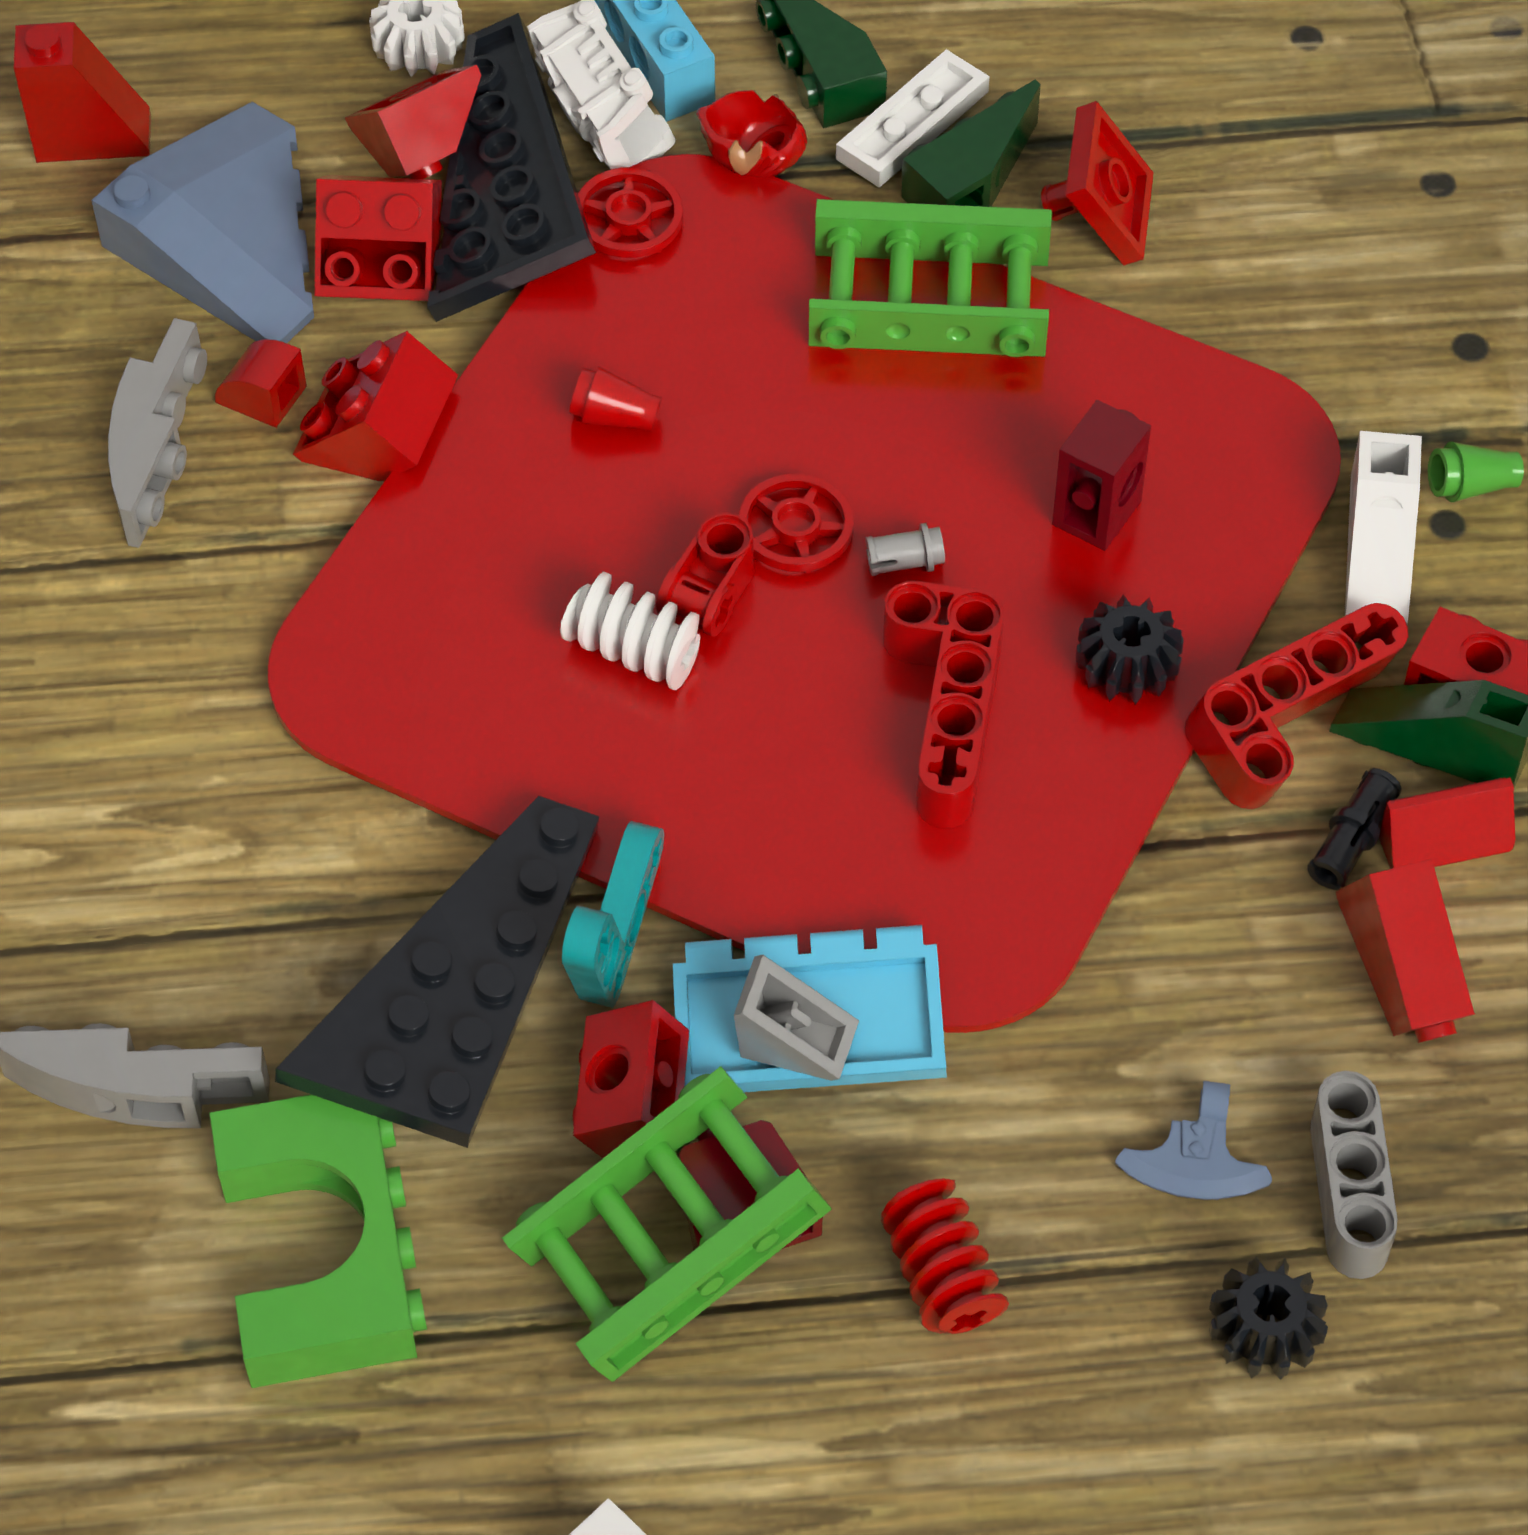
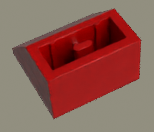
(376, 237)
(377, 409)

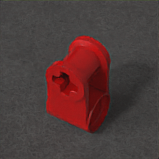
(708, 580)

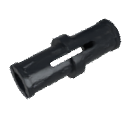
(1354, 829)

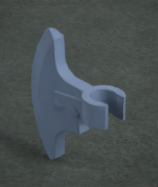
(1196, 1156)

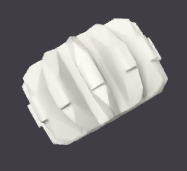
(417, 33)

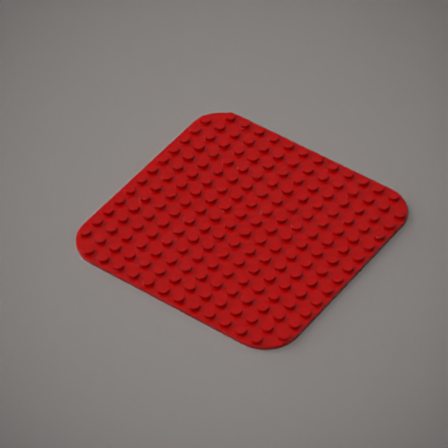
(797, 737)

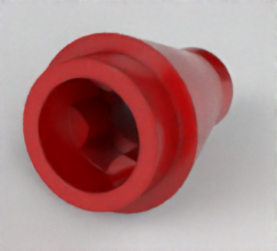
(612, 401)

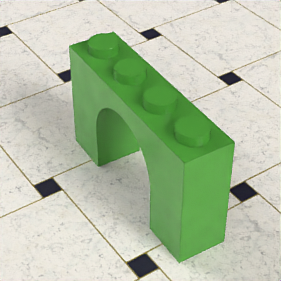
(360, 1309)

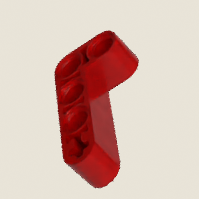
(944, 641)
(1301, 688)

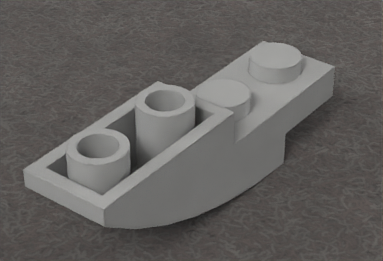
(144, 428)
(105, 1077)

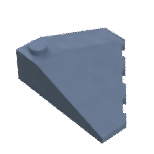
(219, 222)

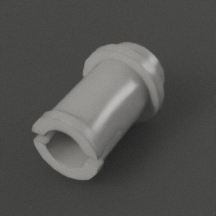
(905, 550)

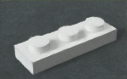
(912, 117)

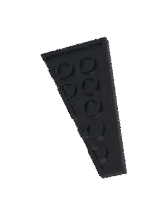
(443, 1004)

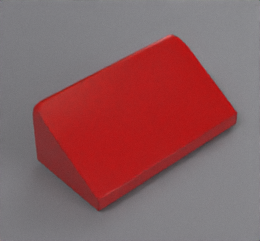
(1450, 824)

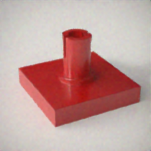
(1105, 184)

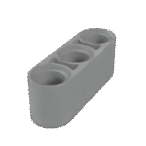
(1350, 1202)

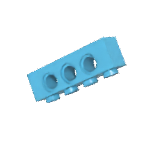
(666, 50)

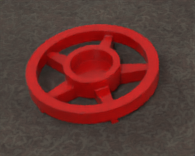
(631, 212)
(798, 522)

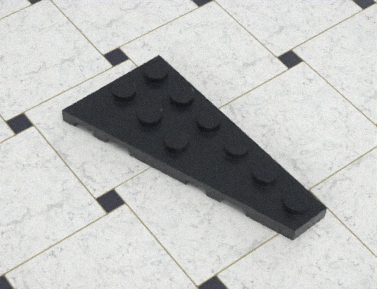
(509, 185)

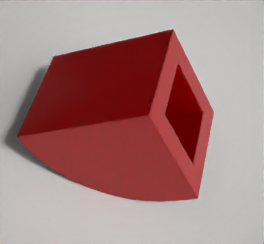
(264, 382)

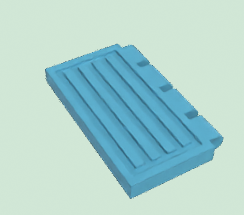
(885, 988)

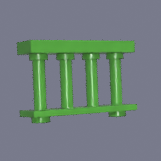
(930, 234)
(727, 1247)

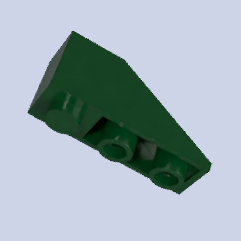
(830, 58)
(974, 156)
(1451, 726)

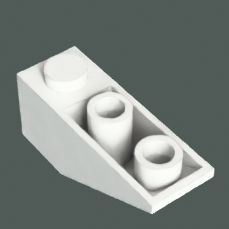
(1383, 520)

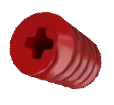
(938, 1258)

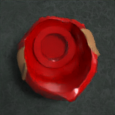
(752, 134)

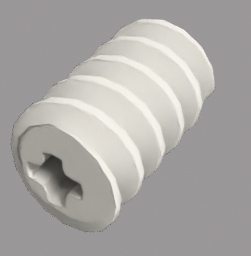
(632, 631)

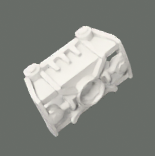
(598, 86)

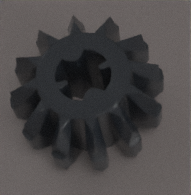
(1129, 649)
(1263, 1340)

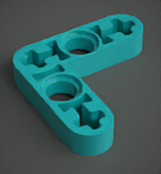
(602, 941)

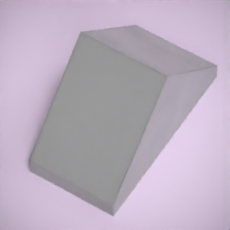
(791, 1023)

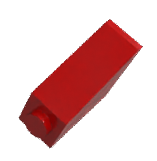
(76, 97)
(1408, 949)

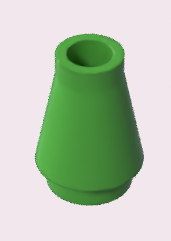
(1470, 471)

